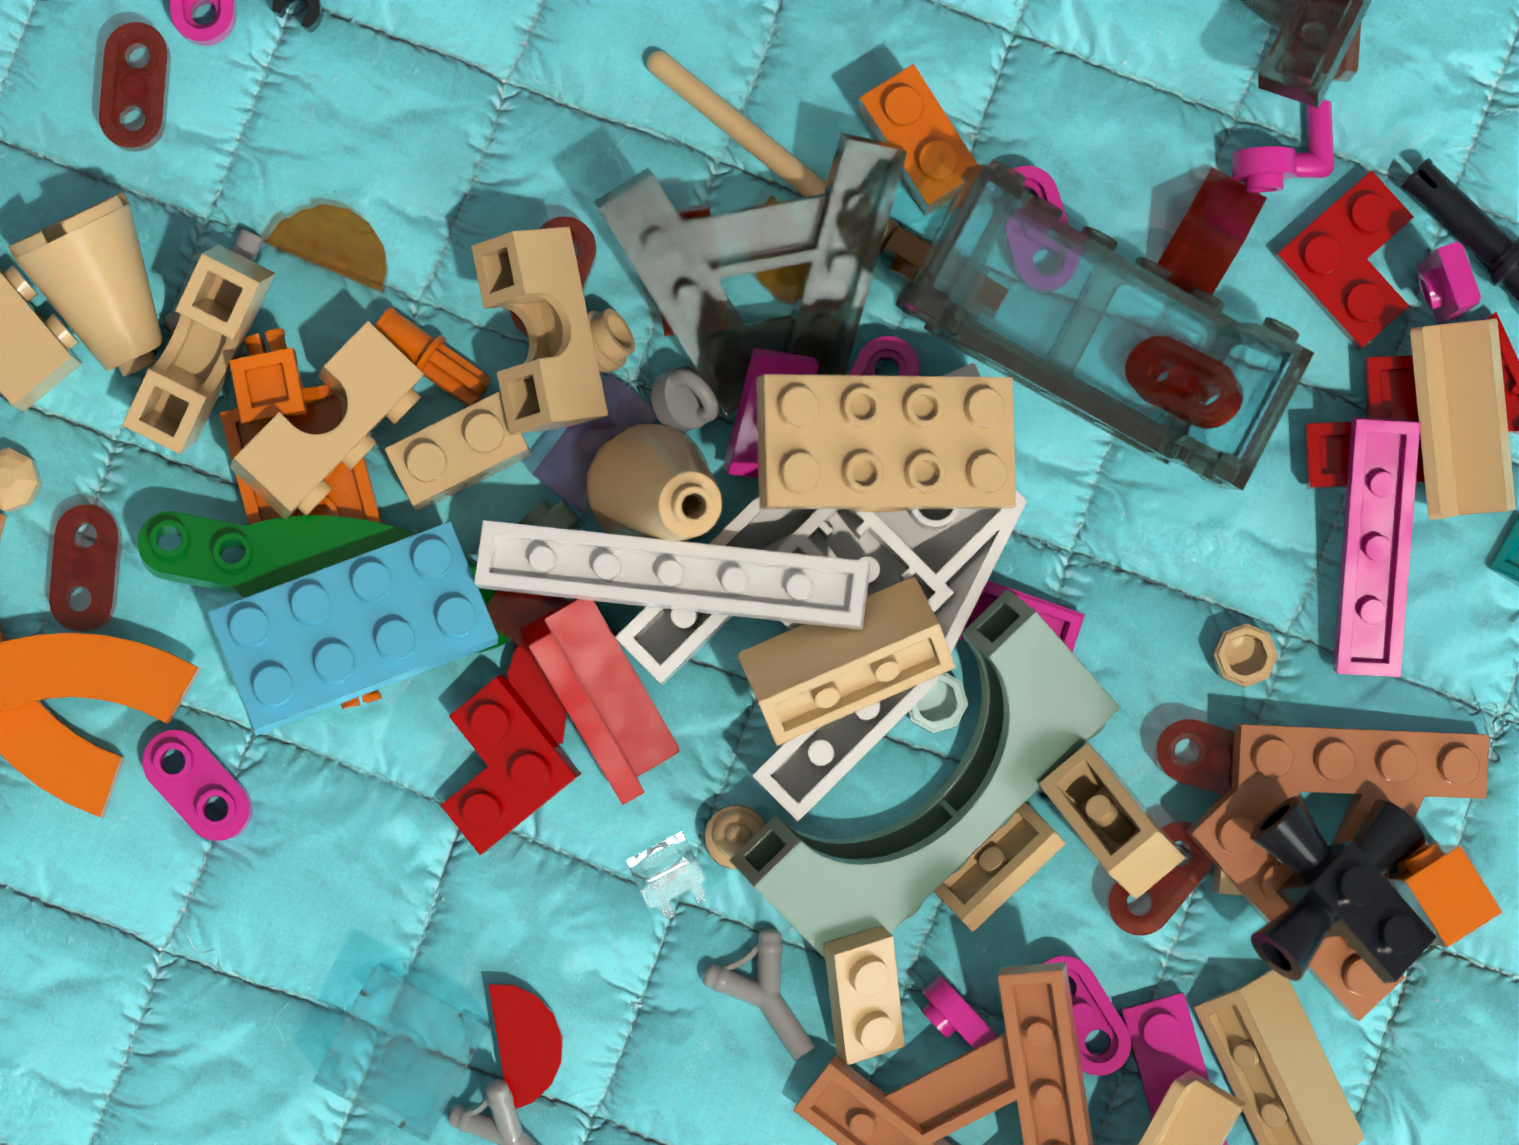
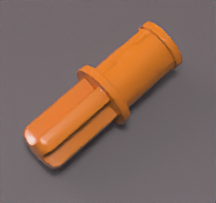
(434, 358)

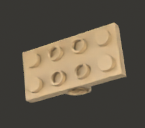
(885, 442)

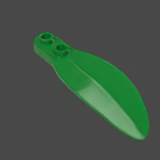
(273, 550)

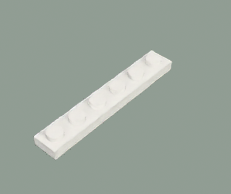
(673, 575)

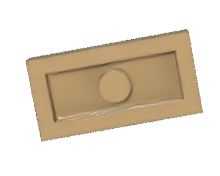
(999, 867)
(864, 995)

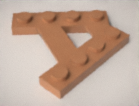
(1370, 763)
(1029, 1063)

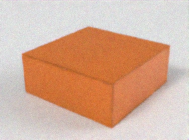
(267, 386)

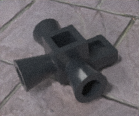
(1341, 891)

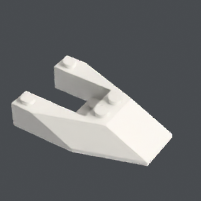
(942, 548)

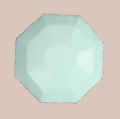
(940, 706)

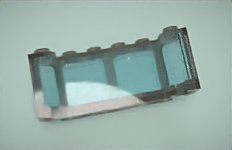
(1069, 311)

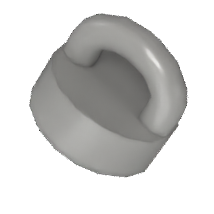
(683, 399)

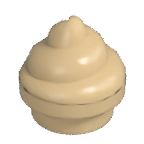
(611, 339)
(730, 831)

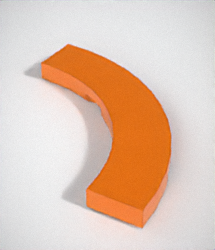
(93, 668)
(57, 755)

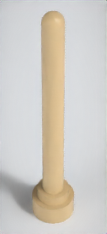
(742, 129)

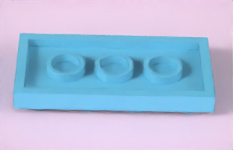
(352, 628)

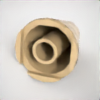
(97, 282)
(653, 485)

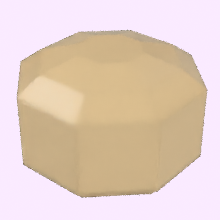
(18, 480)
(1244, 655)

